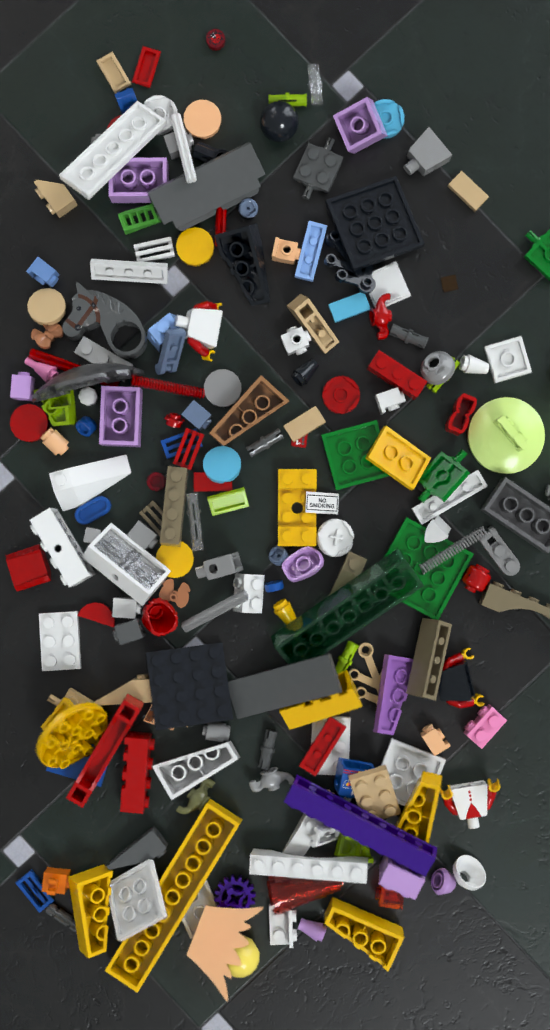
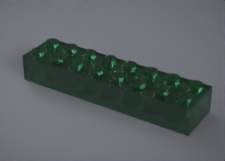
(348, 609)

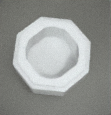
(88, 396)

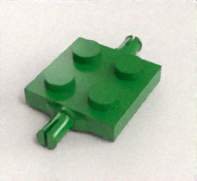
(540, 252)
(443, 476)

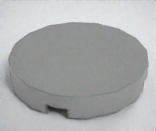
(222, 388)

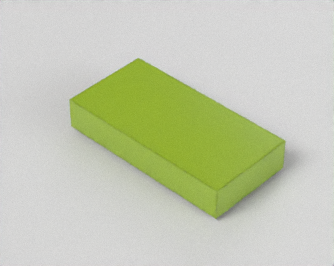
(228, 501)

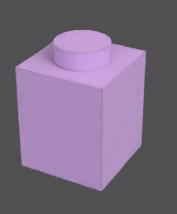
(22, 386)

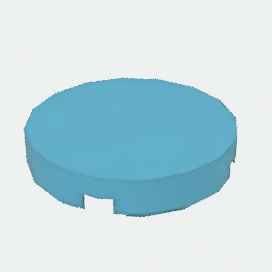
(391, 116)
(222, 464)

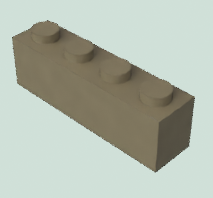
(174, 506)
(429, 658)

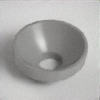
(440, 373)

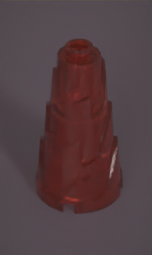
(290, 893)

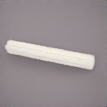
(183, 148)

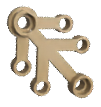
(376, 678)

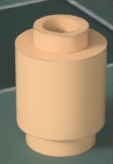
(54, 441)

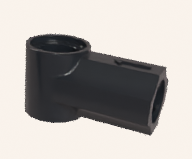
(206, 153)

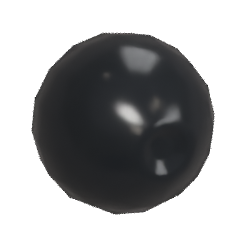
(279, 121)

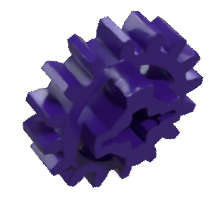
(242, 891)

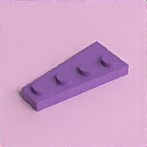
(392, 693)

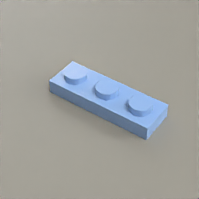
(310, 251)

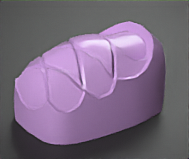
(302, 564)

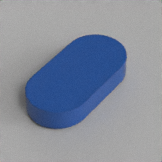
(92, 510)

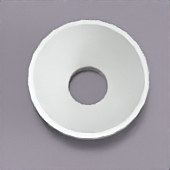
(472, 869)

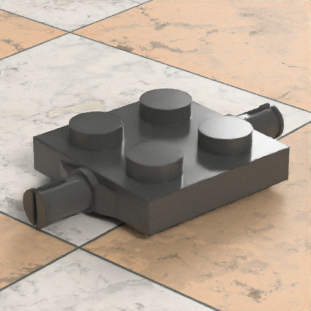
(318, 168)

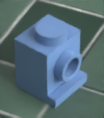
(43, 272)

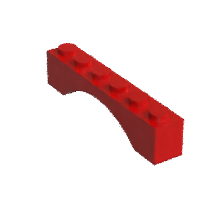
(105, 750)

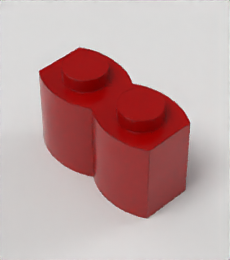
(462, 409)

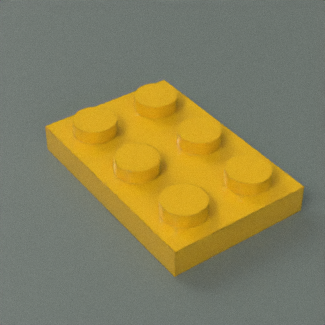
(398, 458)

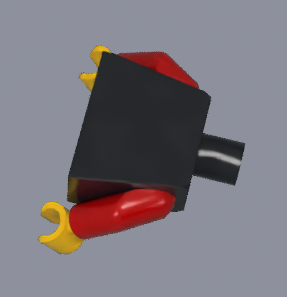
(456, 682)

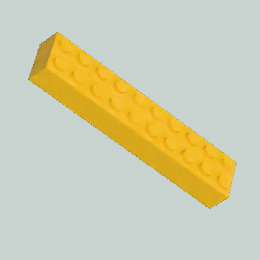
(178, 888)

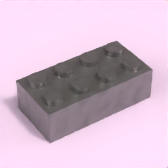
(520, 513)

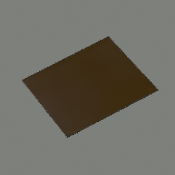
(449, 283)

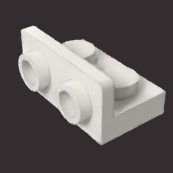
(282, 928)

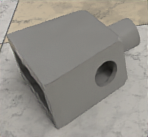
(427, 154)
(226, 565)

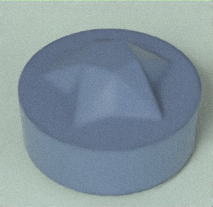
(248, 208)
(278, 555)

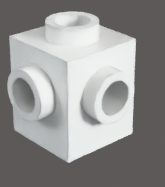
(296, 333)

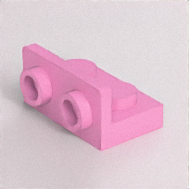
(484, 726)

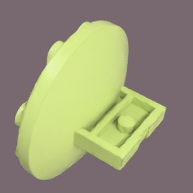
(506, 435)

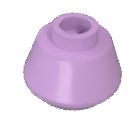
(443, 881)

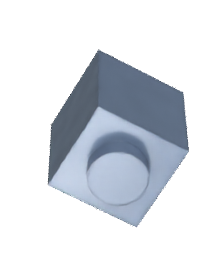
(197, 416)

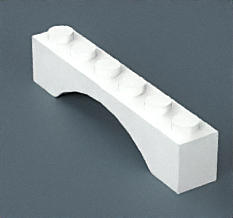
(279, 864)

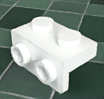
(254, 586)

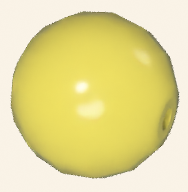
(249, 960)

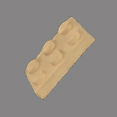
(375, 792)

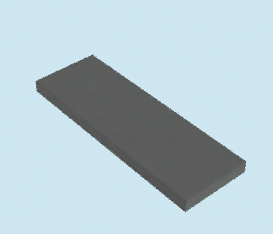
(284, 686)

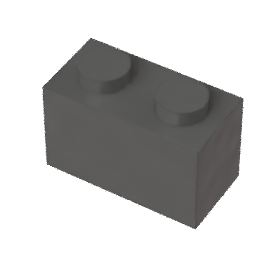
(129, 631)

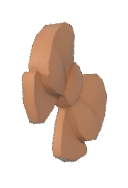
(44, 339)
(180, 597)

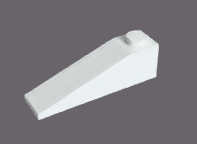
(84, 482)

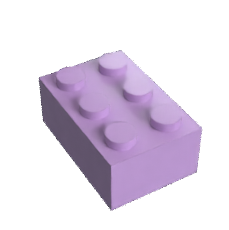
(137, 178)
(120, 416)

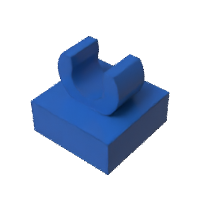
(125, 99)

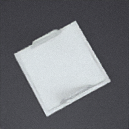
(391, 281)

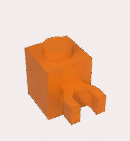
(55, 881)

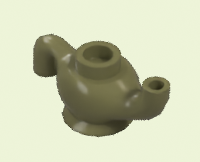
(197, 798)

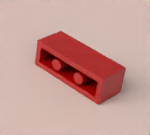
(396, 375)

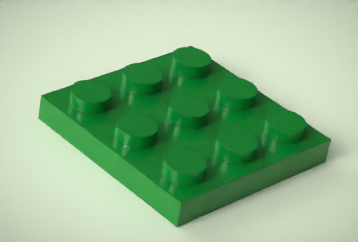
(347, 454)

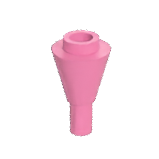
(45, 371)

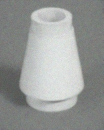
(471, 364)

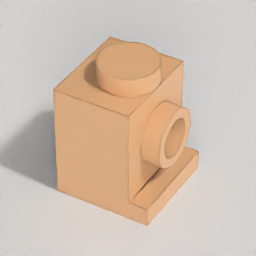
(280, 256)
(434, 739)

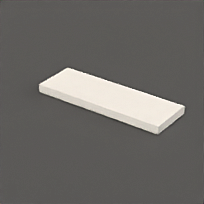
(112, 150)

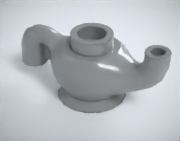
(270, 779)

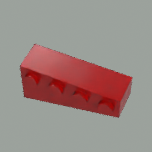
(136, 772)

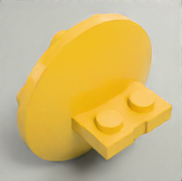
(70, 733)

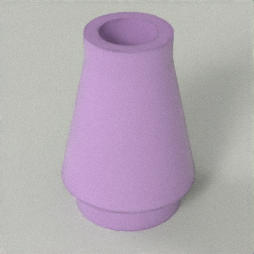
(313, 929)

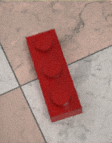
(322, 746)

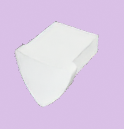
(436, 530)

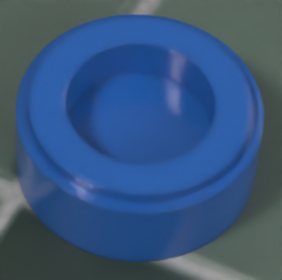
(274, 586)

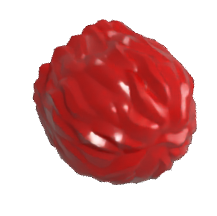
(159, 617)

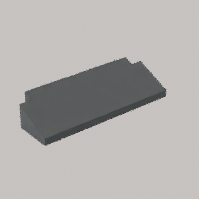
(218, 184)

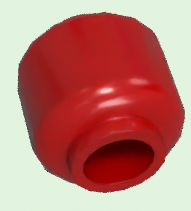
(476, 578)

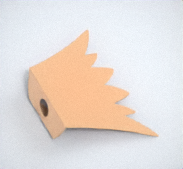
(216, 939)

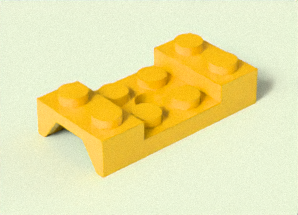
(296, 528)

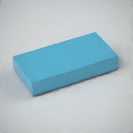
(349, 307)

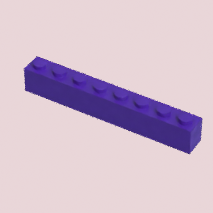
(361, 825)

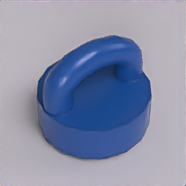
(86, 426)

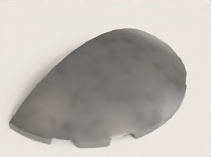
(84, 376)

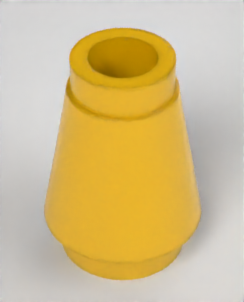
(284, 611)

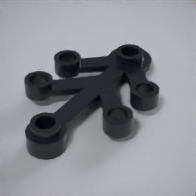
(360, 278)

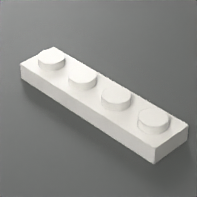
(129, 271)
(434, 506)

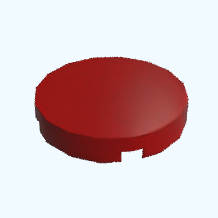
(341, 394)
(29, 422)

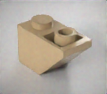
(57, 196)

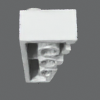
(190, 769)

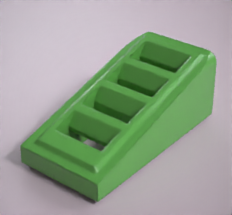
(137, 211)

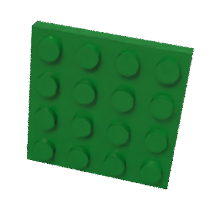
(440, 581)

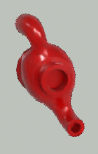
(381, 316)

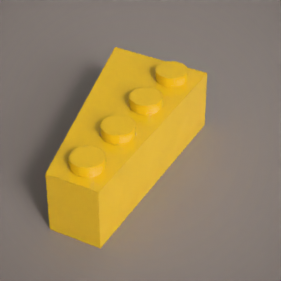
(324, 707)
(421, 806)
(90, 903)
(365, 930)

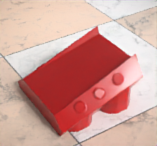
(28, 567)

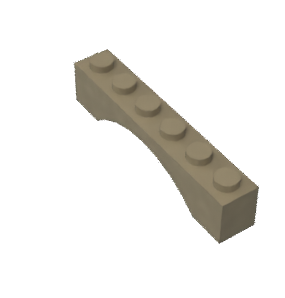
(500, 600)

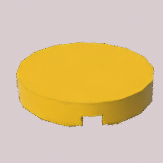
(195, 246)
(176, 559)

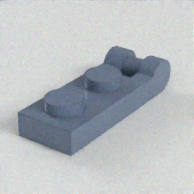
(171, 351)

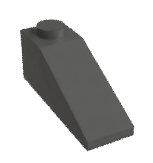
(146, 847)

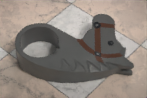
(98, 309)

